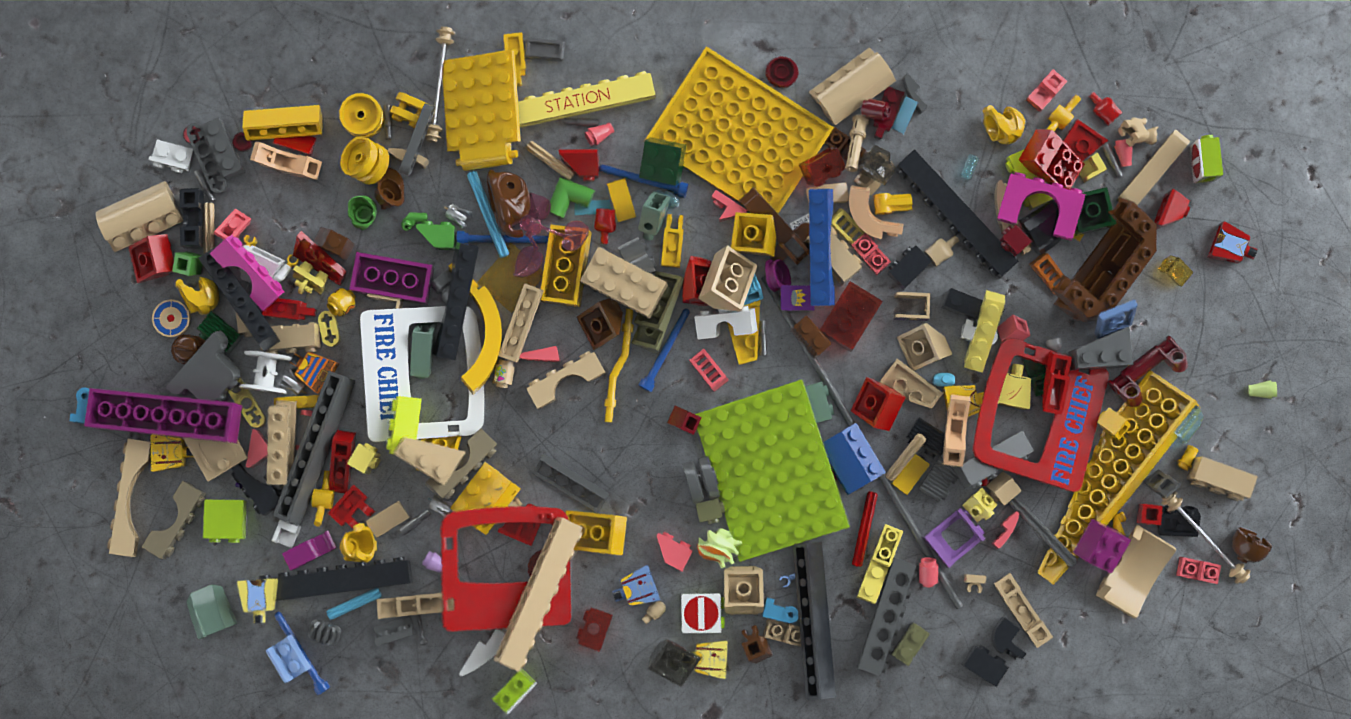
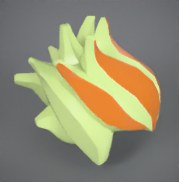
(718, 547)

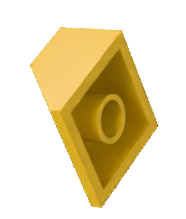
(754, 234)

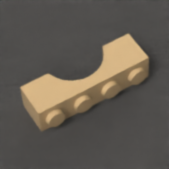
(543, 391)

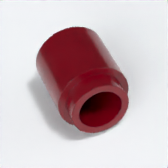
(875, 109)

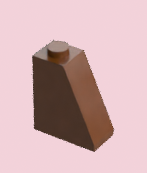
(334, 243)

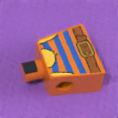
(313, 369)

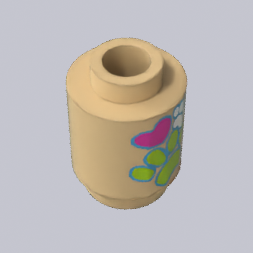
(503, 373)

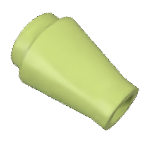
(1264, 389)

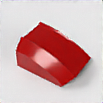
(694, 280)

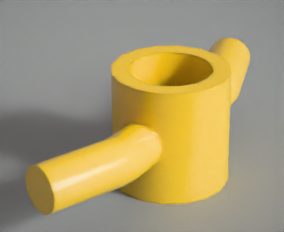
(1061, 116)
(322, 499)

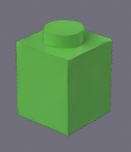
(187, 263)

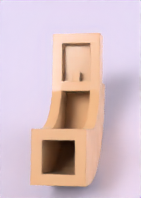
(286, 162)
(864, 217)
(956, 430)

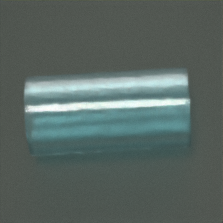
(969, 166)

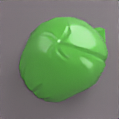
(362, 211)

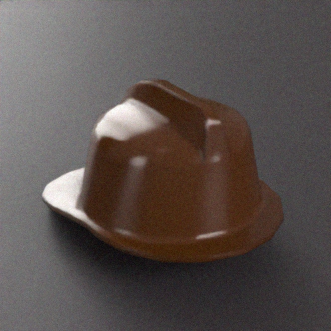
(390, 189)
(185, 347)

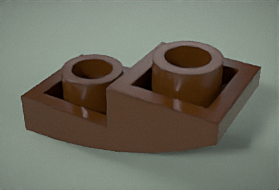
(841, 141)

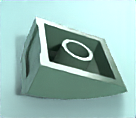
(210, 610)

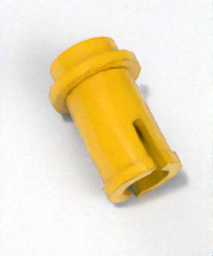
(1187, 458)

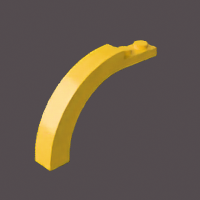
(487, 360)

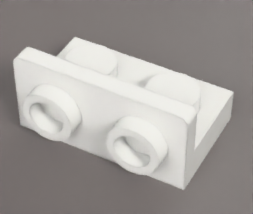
(172, 156)

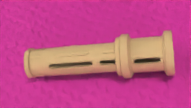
(857, 135)

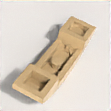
(1022, 610)

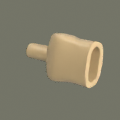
(941, 250)

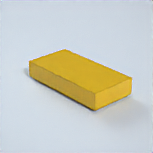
(910, 474)

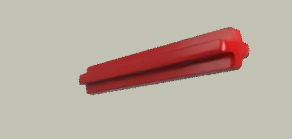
(864, 529)

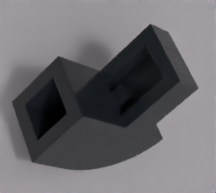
(1003, 635)

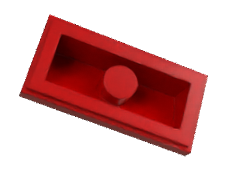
(300, 144)

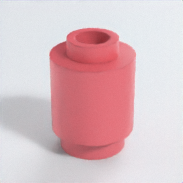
(928, 572)

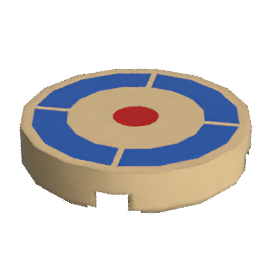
(171, 318)

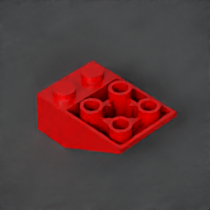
(1051, 159)

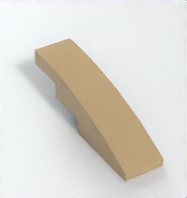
(411, 605)

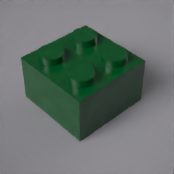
(662, 161)
(1095, 212)

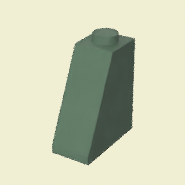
(422, 349)

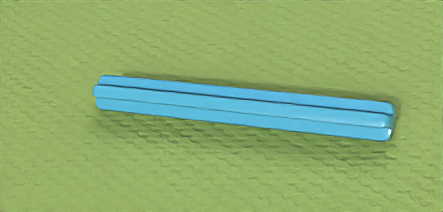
(488, 214)

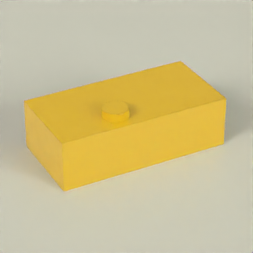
(564, 271)

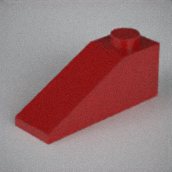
(342, 449)

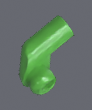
(411, 219)

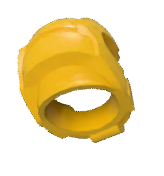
(1005, 127)
(199, 301)

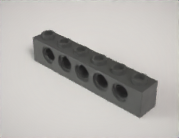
(866, 662)

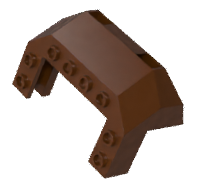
(1110, 266)

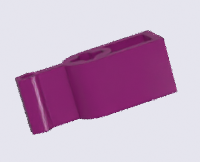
(309, 550)

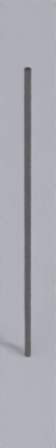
(885, 481)

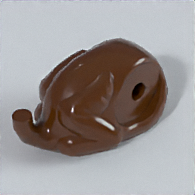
(508, 200)

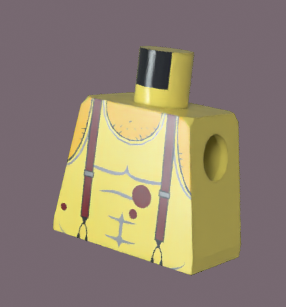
(713, 658)

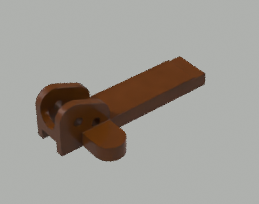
(758, 205)

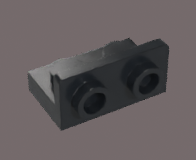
(1175, 524)

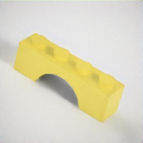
(985, 331)

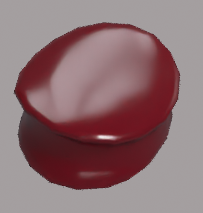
(782, 72)

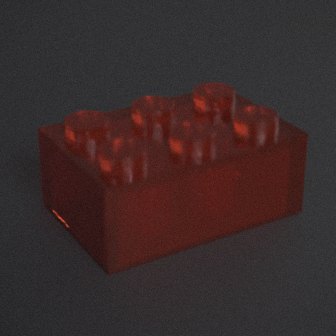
(850, 316)

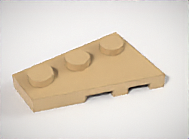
(911, 385)

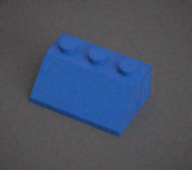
(852, 459)

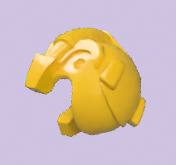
(358, 544)

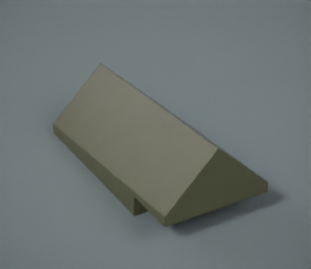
(653, 330)

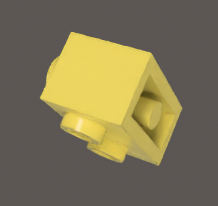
(365, 458)

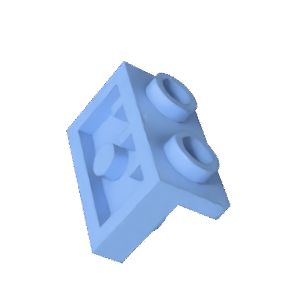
(288, 659)

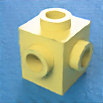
(980, 505)

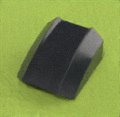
(1041, 226)

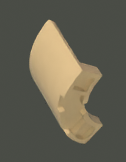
(1136, 572)

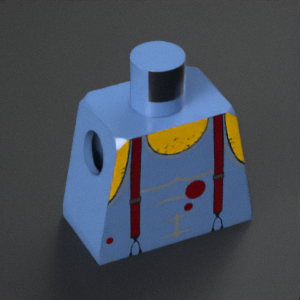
(637, 588)

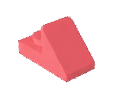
(731, 207)
(233, 225)

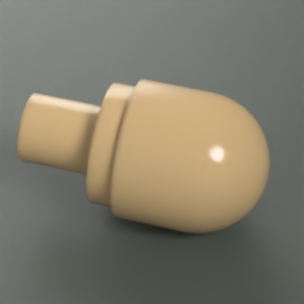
(654, 611)

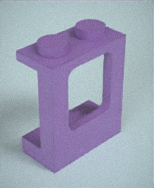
(941, 547)

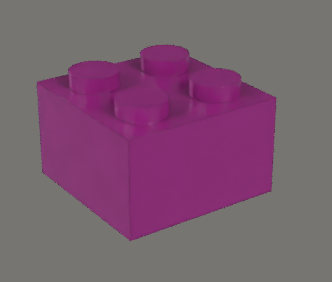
(1101, 546)

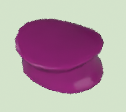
(777, 274)

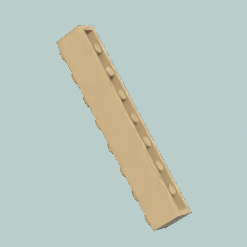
(538, 594)

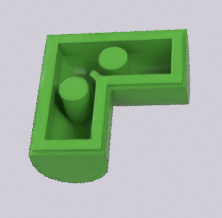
(567, 192)

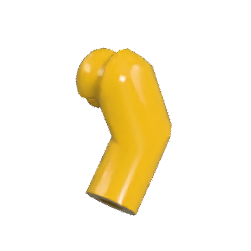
(1117, 519)

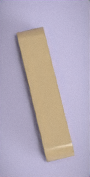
(1155, 167)

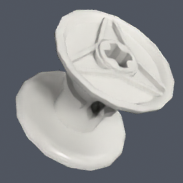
(265, 372)

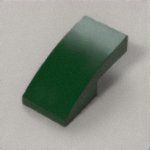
(1037, 374)

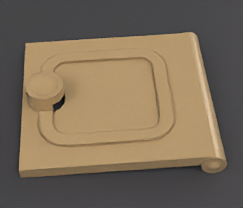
(212, 456)

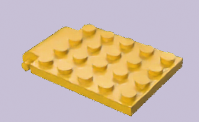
(481, 109)

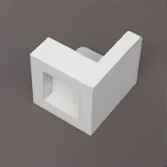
(286, 533)

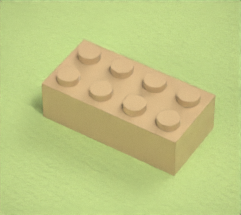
(624, 282)

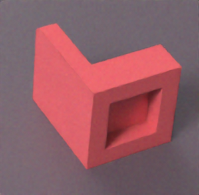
(1013, 328)

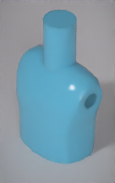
(943, 379)

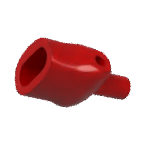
(1105, 108)
(605, 223)

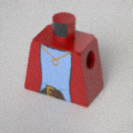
(1231, 244)

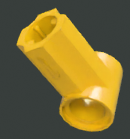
(887, 203)

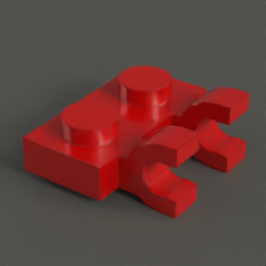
(348, 505)

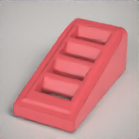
(546, 354)
(720, 381)

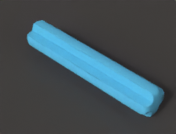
(353, 603)

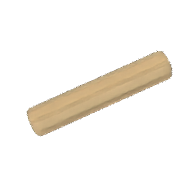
(550, 160)
(208, 227)
(905, 457)

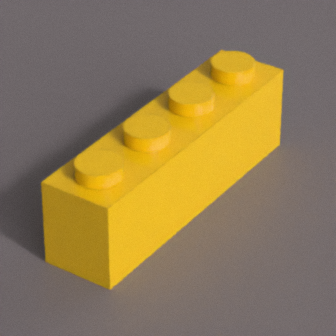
(282, 122)

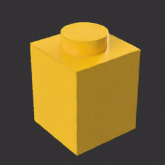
(1113, 423)

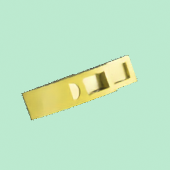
(879, 564)

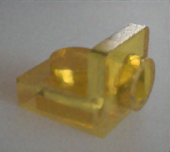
(1176, 270)

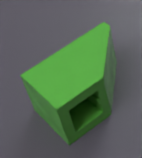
(440, 236)

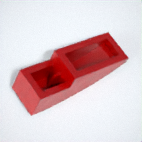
(1056, 382)

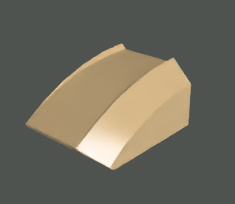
(743, 590)

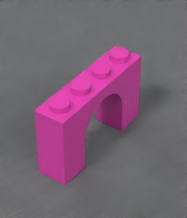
(1068, 202)

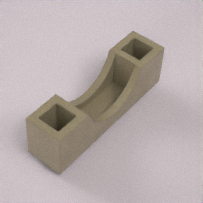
(479, 448)
(187, 500)

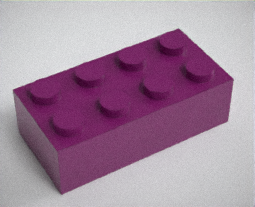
(392, 278)

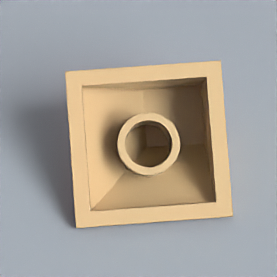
(923, 346)

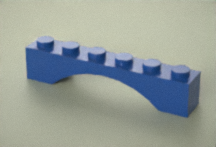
(821, 274)

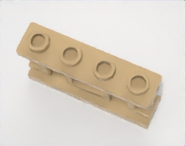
(281, 441)

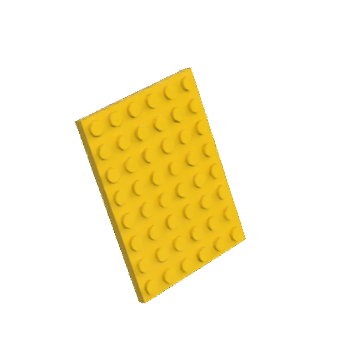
(740, 131)

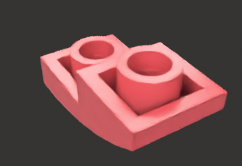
(871, 254)
(1198, 570)

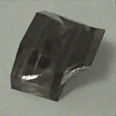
(877, 165)

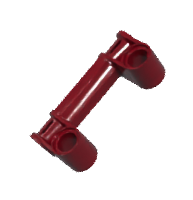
(1125, 383)

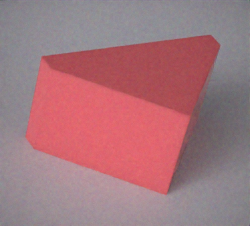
(257, 449)

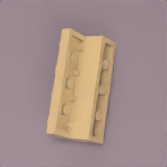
(852, 84)
(139, 216)

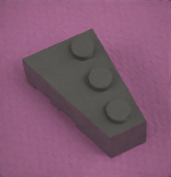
(1104, 353)

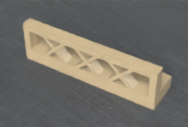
(520, 323)

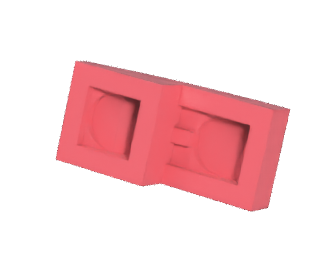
(1046, 90)
(1009, 525)

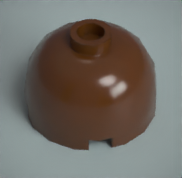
(1249, 546)

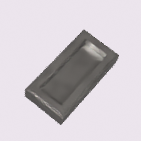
(544, 49)

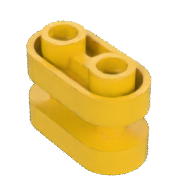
(399, 113)

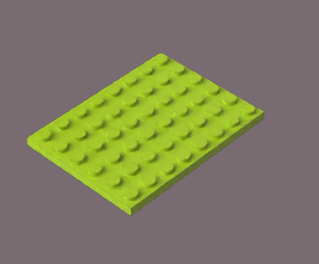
(772, 470)

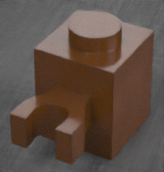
(756, 647)

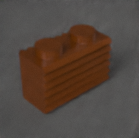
(810, 336)

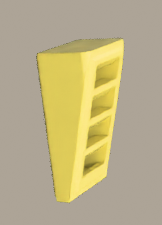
(836, 216)

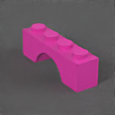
(264, 288)

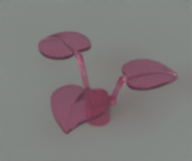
(529, 258)

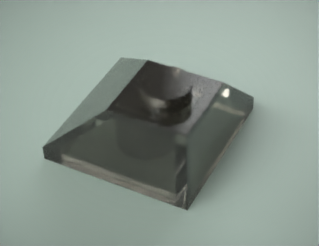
(673, 662)

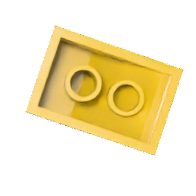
(600, 532)

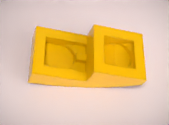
(621, 200)

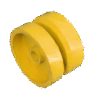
(363, 105)
(364, 160)

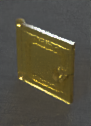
(501, 278)

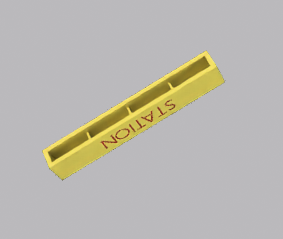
(586, 99)

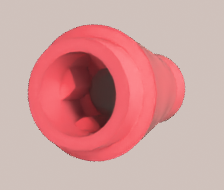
(597, 134)
(1123, 152)

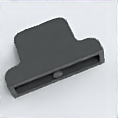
(207, 372)

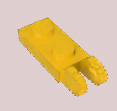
(672, 244)

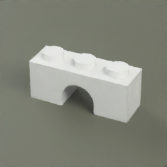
(709, 322)

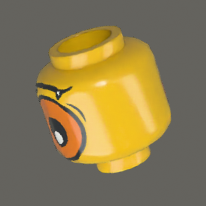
(341, 302)

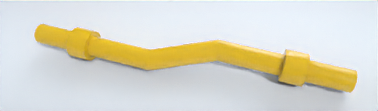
(610, 402)

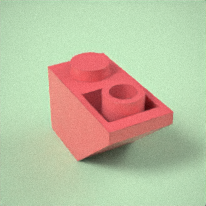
(674, 553)

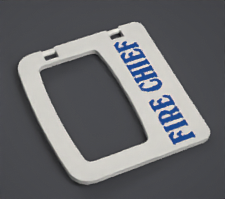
(387, 373)

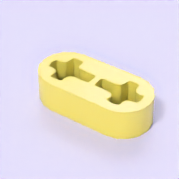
(325, 330)

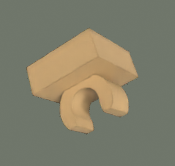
(974, 580)

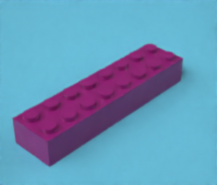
(163, 415)

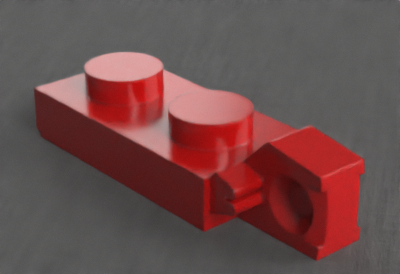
(289, 310)

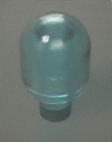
(674, 201)

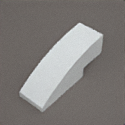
(483, 652)

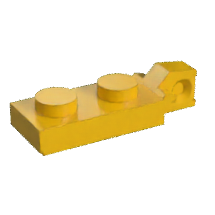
(515, 42)

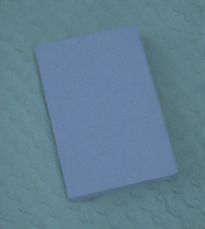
(1115, 319)

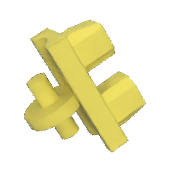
(308, 282)

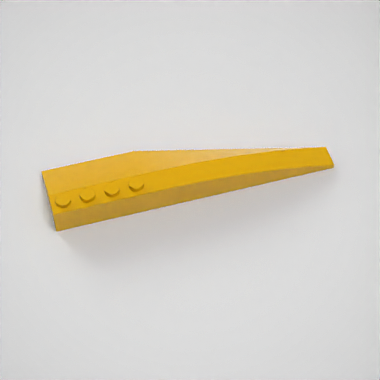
(1121, 464)

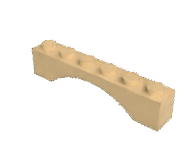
(124, 537)

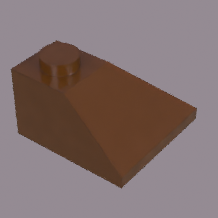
(601, 322)

